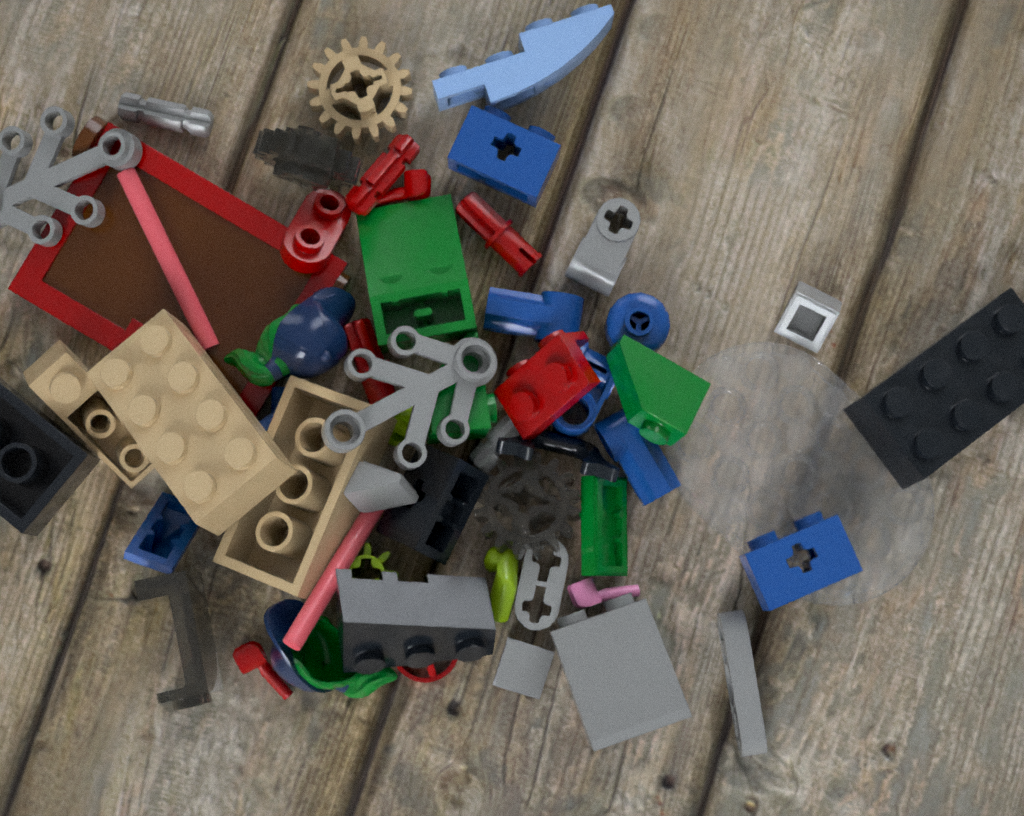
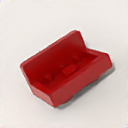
(547, 383)

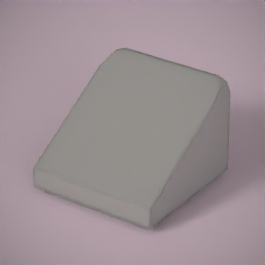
(808, 317)
(378, 489)
(523, 668)

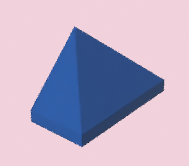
(162, 536)

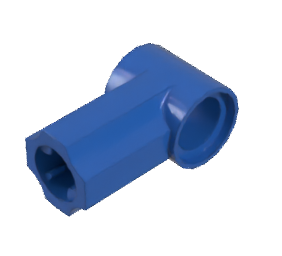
(532, 313)
(639, 458)

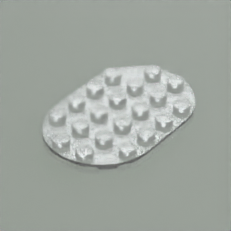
(781, 448)

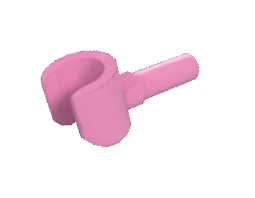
(585, 594)

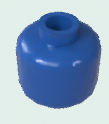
(640, 306)

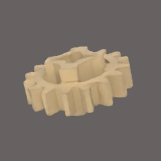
(343, 97)

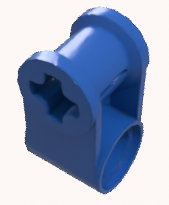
(593, 399)

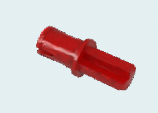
(497, 233)
(361, 335)

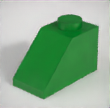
(655, 391)

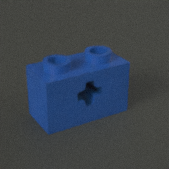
(518, 176)
(828, 562)

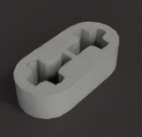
(553, 588)

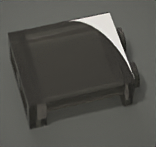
(193, 635)

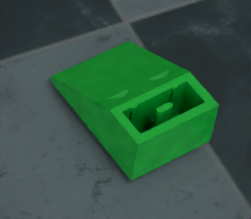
(416, 271)

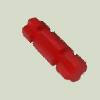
(382, 174)

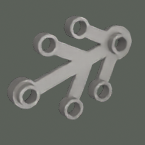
(44, 178)
(417, 391)

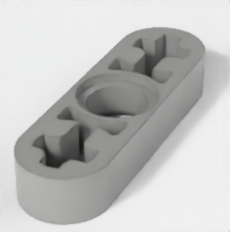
(741, 683)

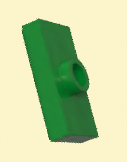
(603, 527)

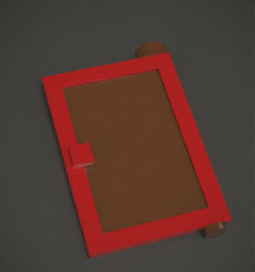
(112, 283)

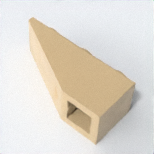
(66, 388)

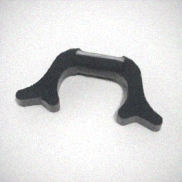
(592, 461)

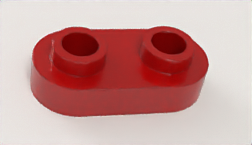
(319, 227)

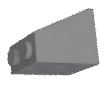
(618, 672)

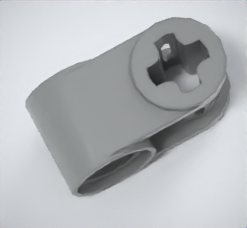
(601, 252)

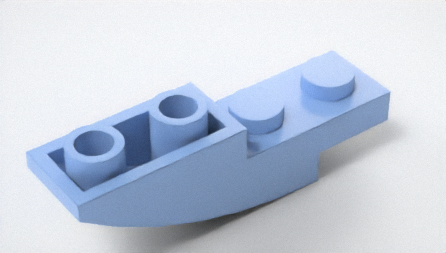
(545, 57)

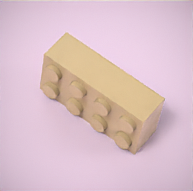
(190, 423)
(306, 518)

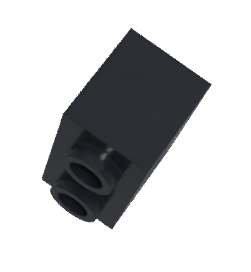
(445, 501)

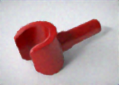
(416, 187)
(253, 656)

